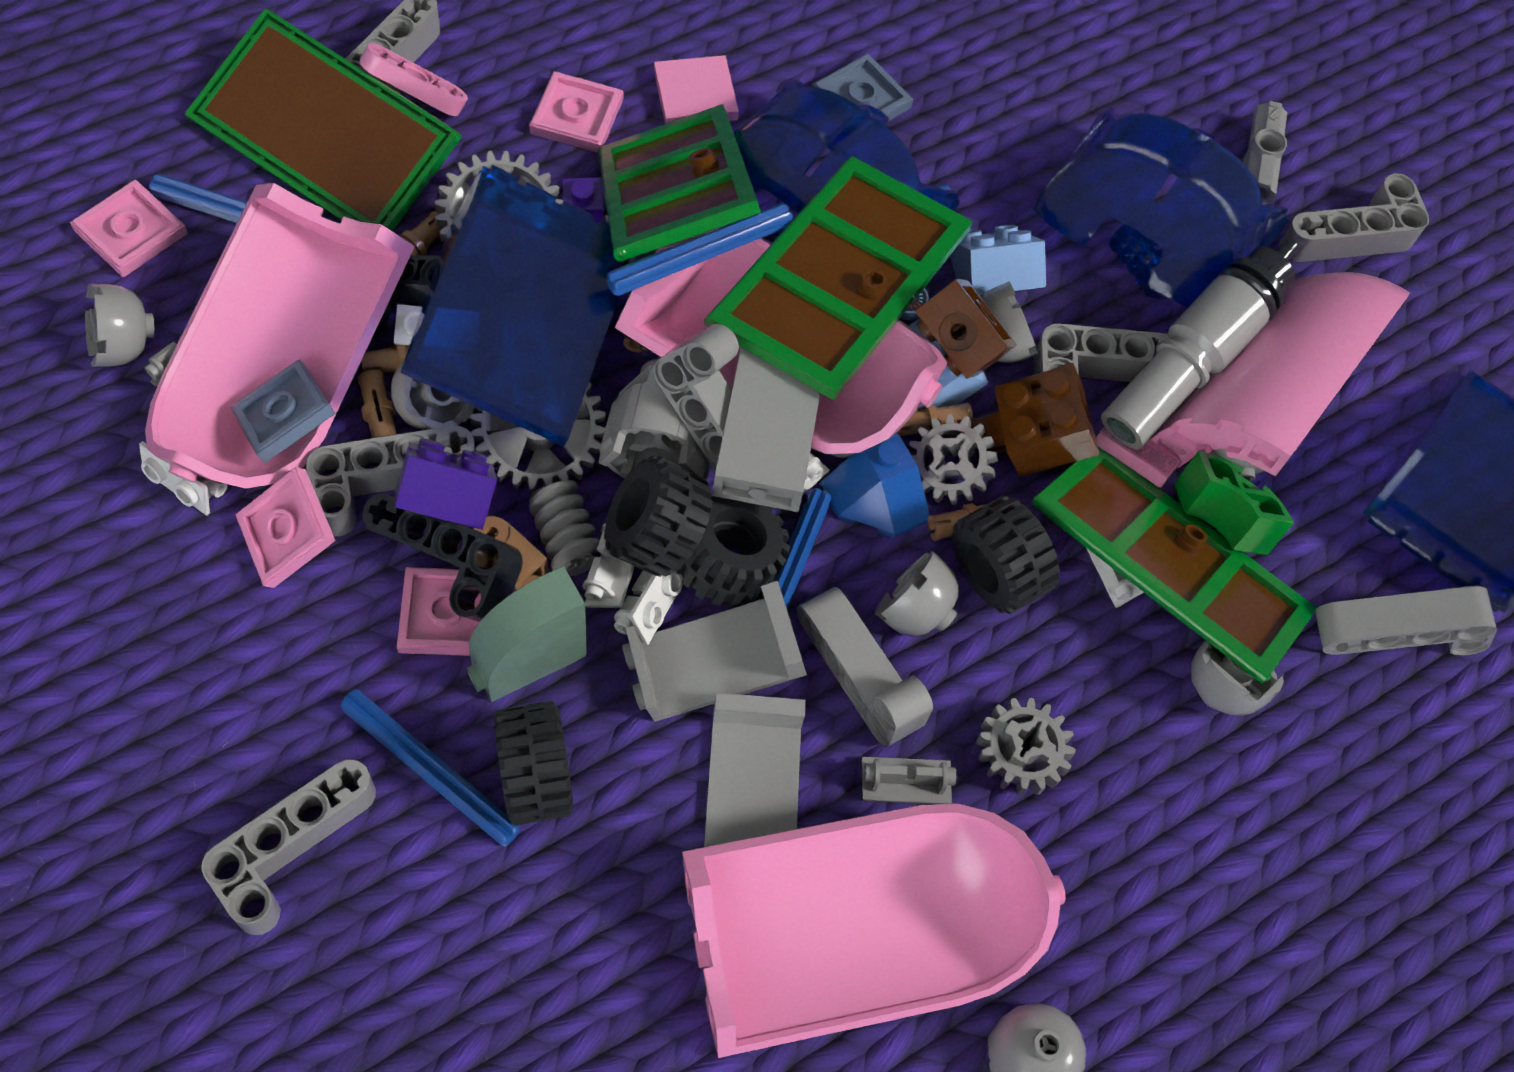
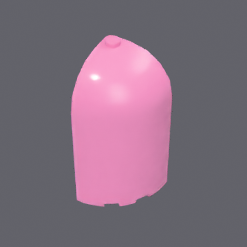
(277, 296)
(1285, 373)
(865, 413)
(865, 921)

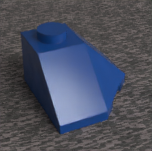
(879, 489)

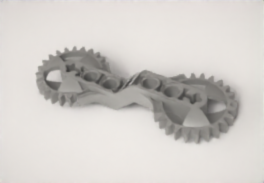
(507, 439)

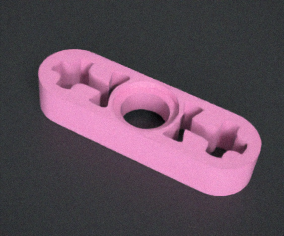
(413, 79)

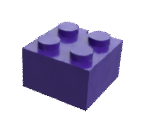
(446, 484)

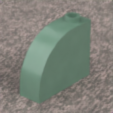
(528, 635)

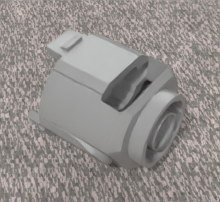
(647, 425)

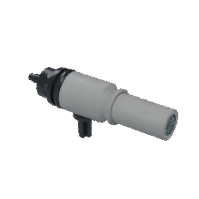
(1203, 342)

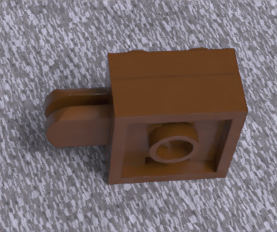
(964, 329)
(1041, 421)

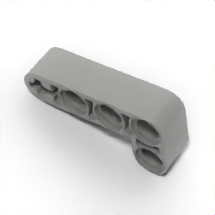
(405, 32)
(1385, 226)
(1096, 351)
(696, 386)
(353, 479)
(1409, 620)
(881, 697)
(296, 839)

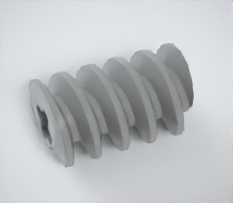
(564, 526)

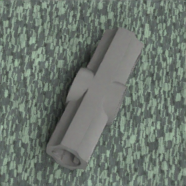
(1266, 147)

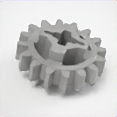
(963, 446)
(1006, 734)

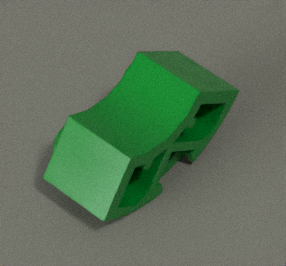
(1239, 510)

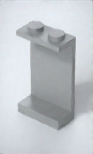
(766, 436)
(713, 655)
(753, 767)

